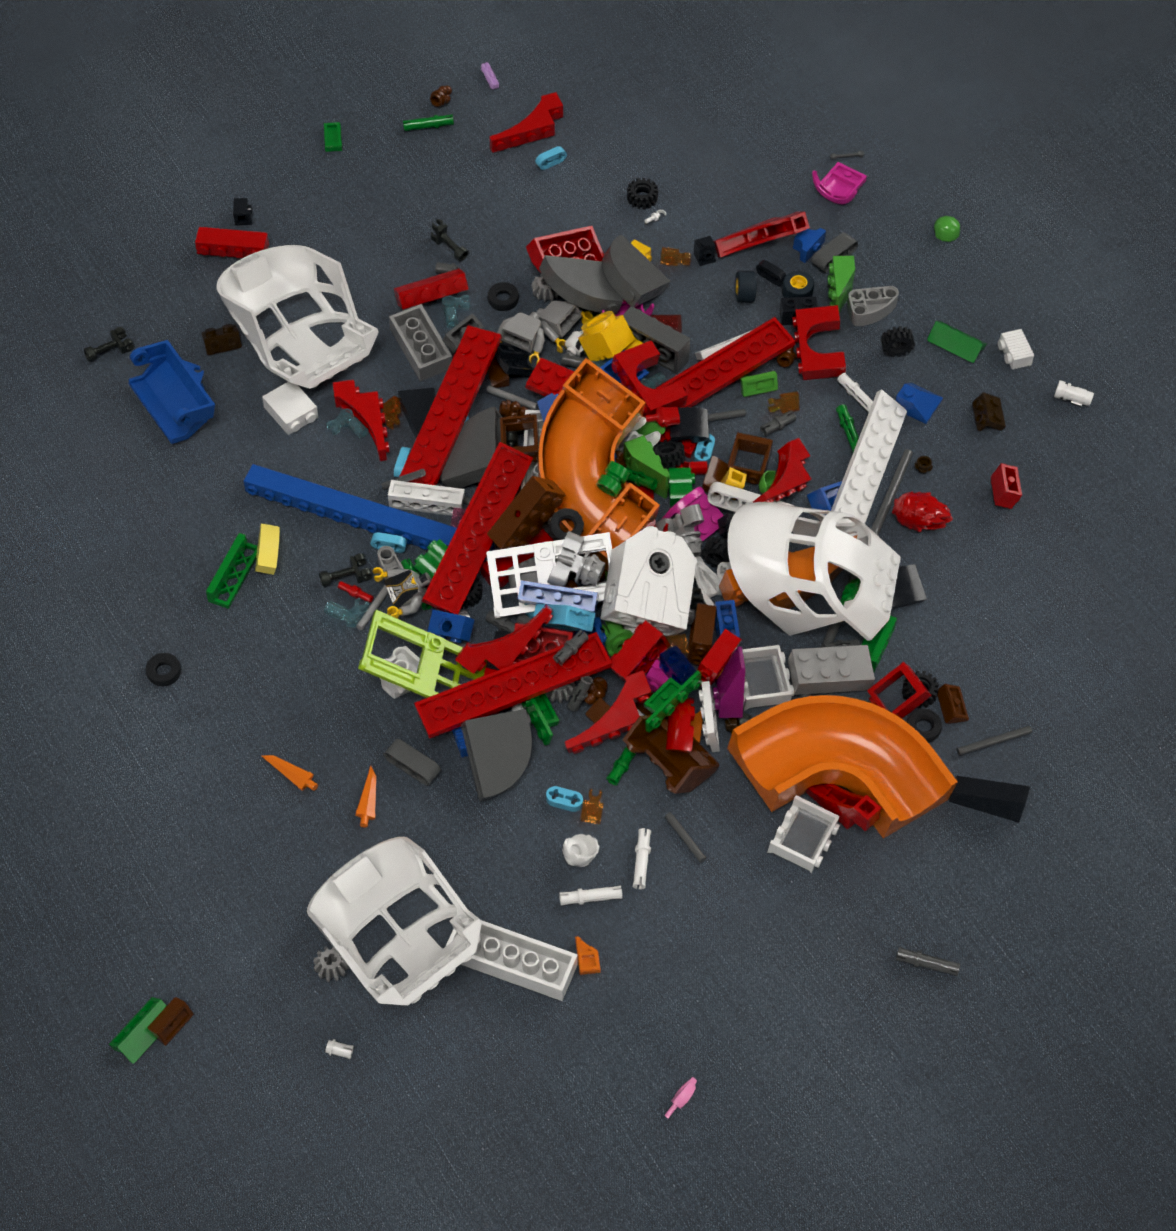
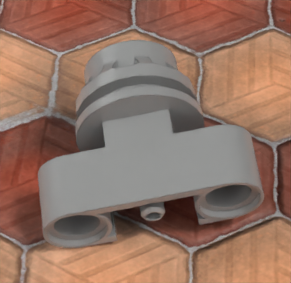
(684, 525)
(569, 561)

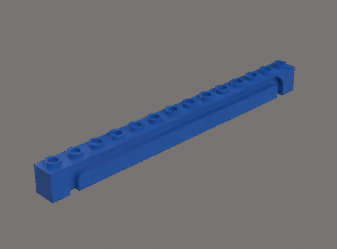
(346, 508)

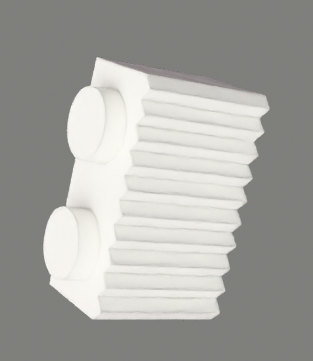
(1016, 349)

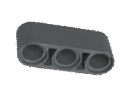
(840, 246)
(412, 762)

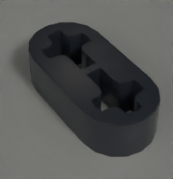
(771, 272)

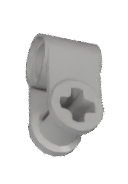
(390, 563)

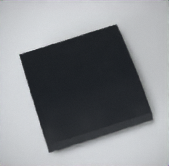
(513, 360)
(693, 425)
(908, 587)

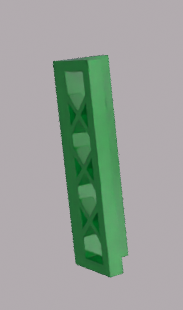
(226, 569)

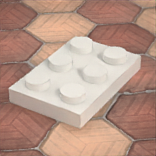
(709, 716)

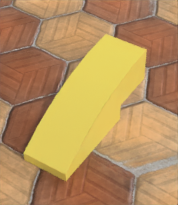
(267, 549)

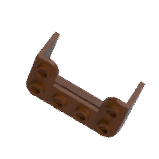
(683, 769)

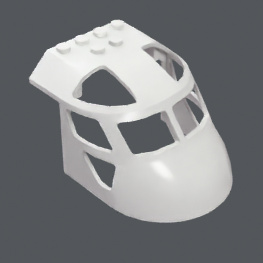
(277, 274)
(759, 562)
(367, 889)

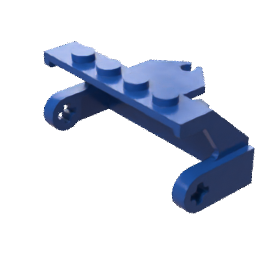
(171, 391)

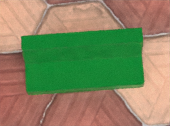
(956, 341)
(880, 641)
(135, 1036)

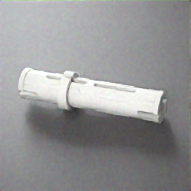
(853, 389)
(642, 850)
(583, 896)

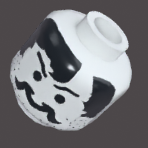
(574, 346)

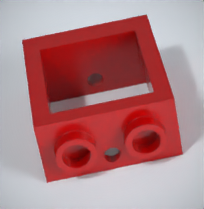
(718, 656)
(910, 704)

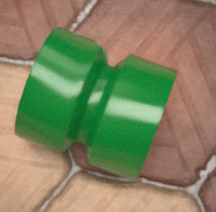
(612, 480)

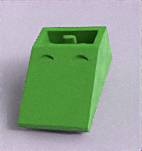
(840, 279)
(641, 457)

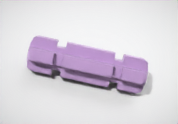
(490, 76)

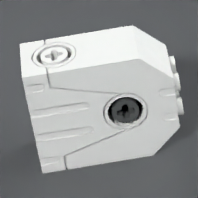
(650, 581)

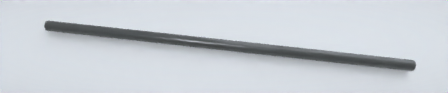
(876, 527)

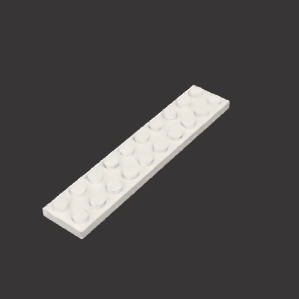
(869, 458)

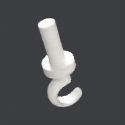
(655, 216)

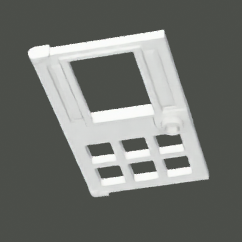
(545, 559)

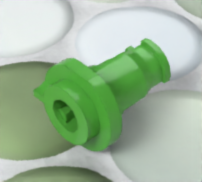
(615, 636)

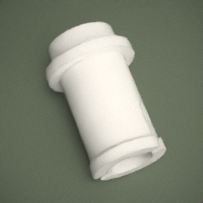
(339, 1049)

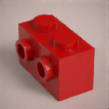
(1006, 486)

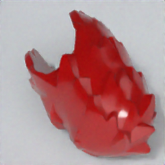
(921, 511)

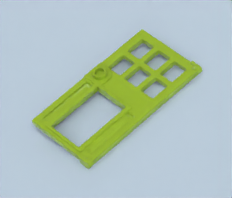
(433, 646)

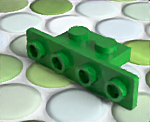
(667, 697)
(542, 716)

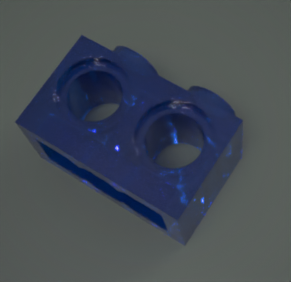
(676, 665)

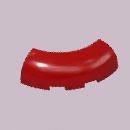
(680, 731)

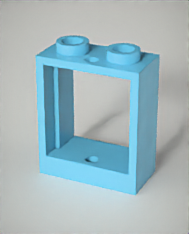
(568, 617)

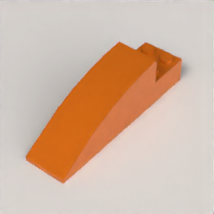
(800, 566)

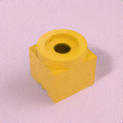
(605, 336)

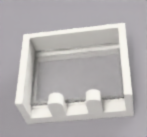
(766, 677)
(805, 834)

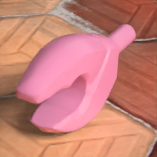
(682, 1096)

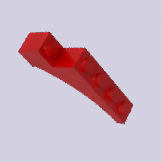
(535, 126)
(762, 232)
(366, 409)
(790, 473)
(503, 650)
(618, 718)
(847, 805)

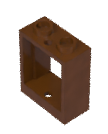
(523, 422)
(745, 443)
(701, 633)

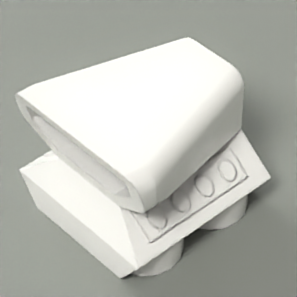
(405, 658)

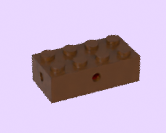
(527, 513)

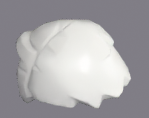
(580, 850)

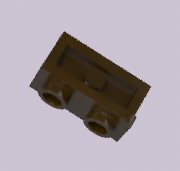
(221, 339)
(988, 412)

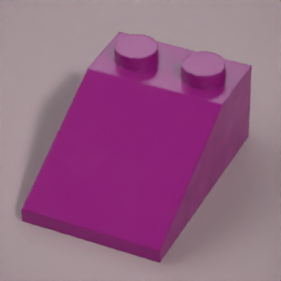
(729, 688)

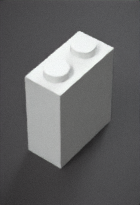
(290, 407)

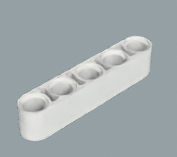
(727, 492)

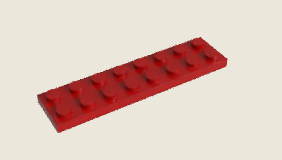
(733, 361)

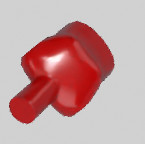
(665, 416)

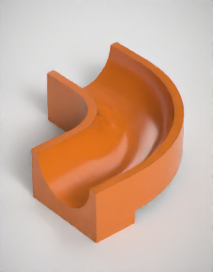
(578, 444)
(843, 745)

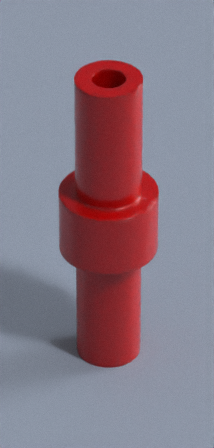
(355, 591)

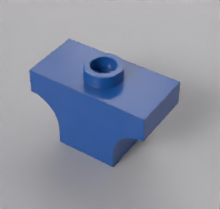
(809, 242)

